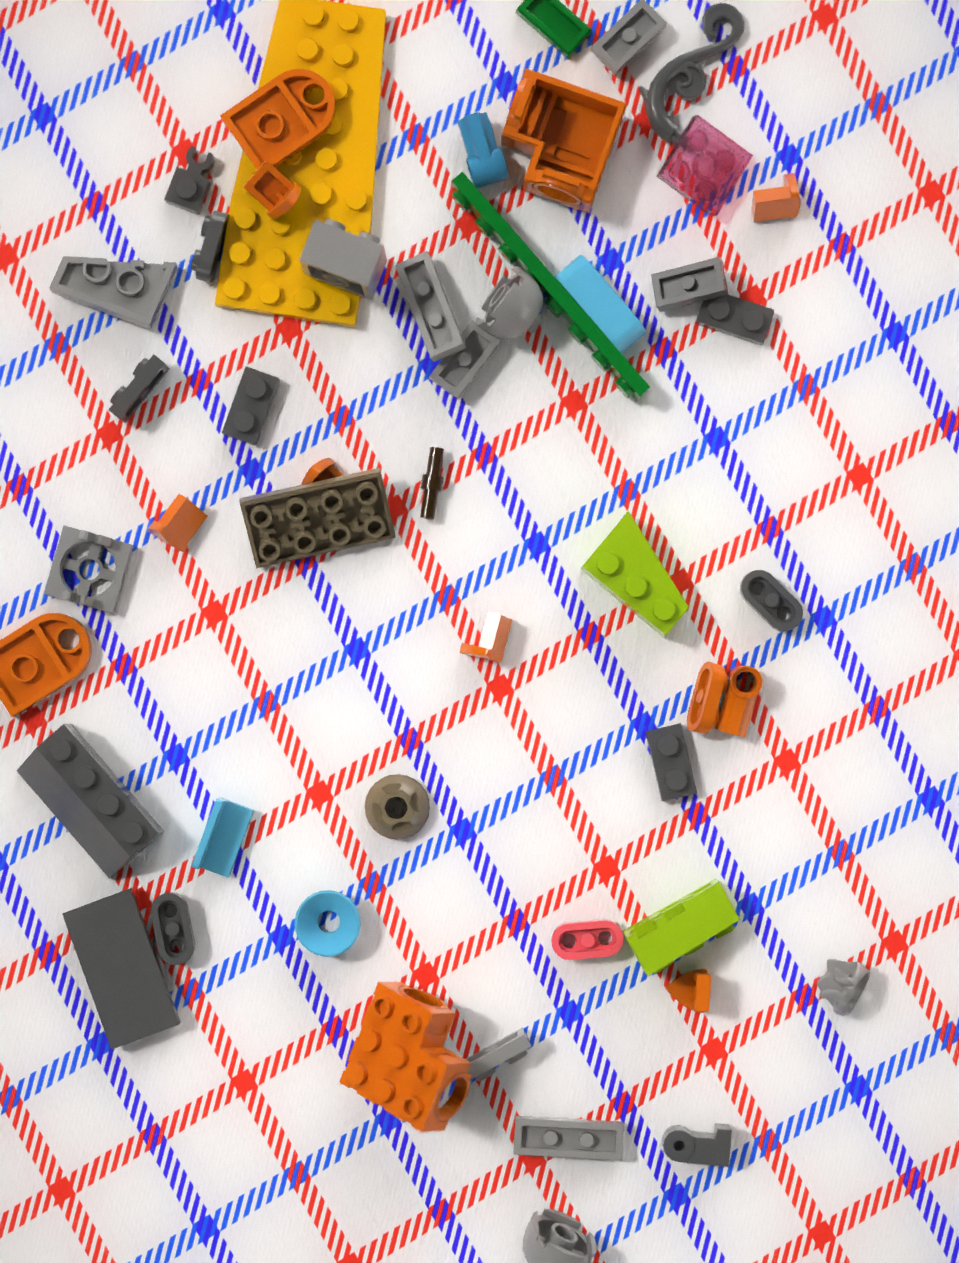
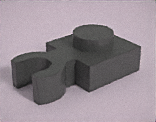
(189, 186)

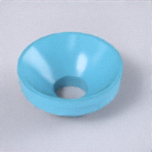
(315, 938)

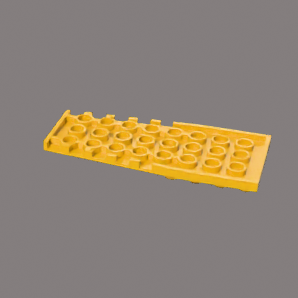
(335, 171)

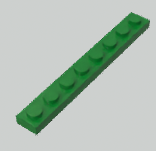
(558, 299)

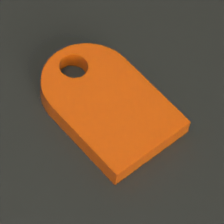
(277, 119)
(37, 663)

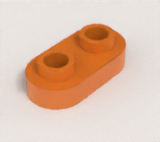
(709, 687)

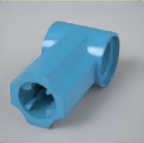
(484, 159)

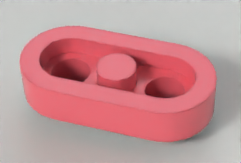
(587, 939)

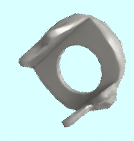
(843, 984)

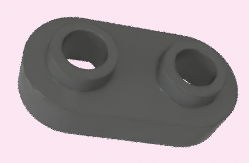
(207, 259)
(771, 600)
(171, 928)

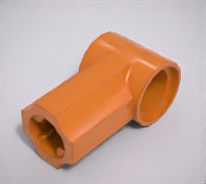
(738, 705)

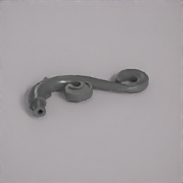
(685, 65)

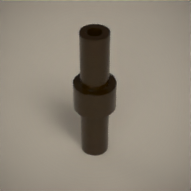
(432, 483)

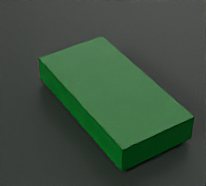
(555, 24)

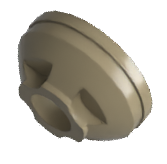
(415, 798)

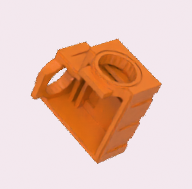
(566, 134)
(403, 1058)

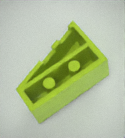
(636, 577)
(681, 927)

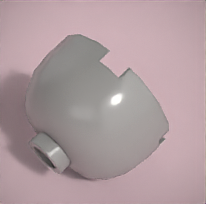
(512, 306)
(556, 1239)

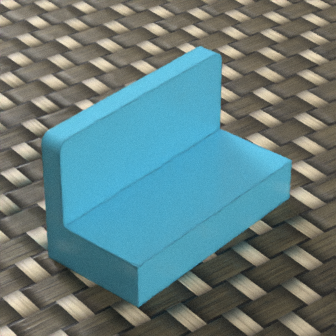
(222, 837)

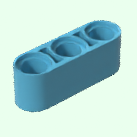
(601, 303)

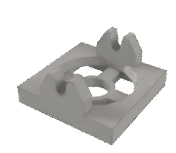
(68, 540)

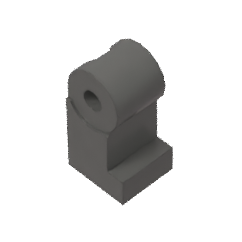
(698, 1147)

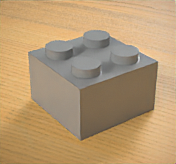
(343, 258)

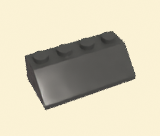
(89, 799)

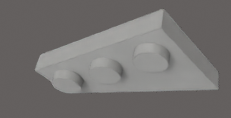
(116, 288)

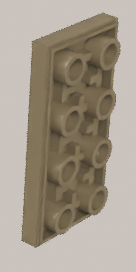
(317, 517)

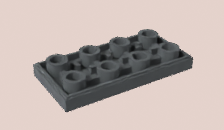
(121, 968)

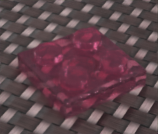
(704, 165)

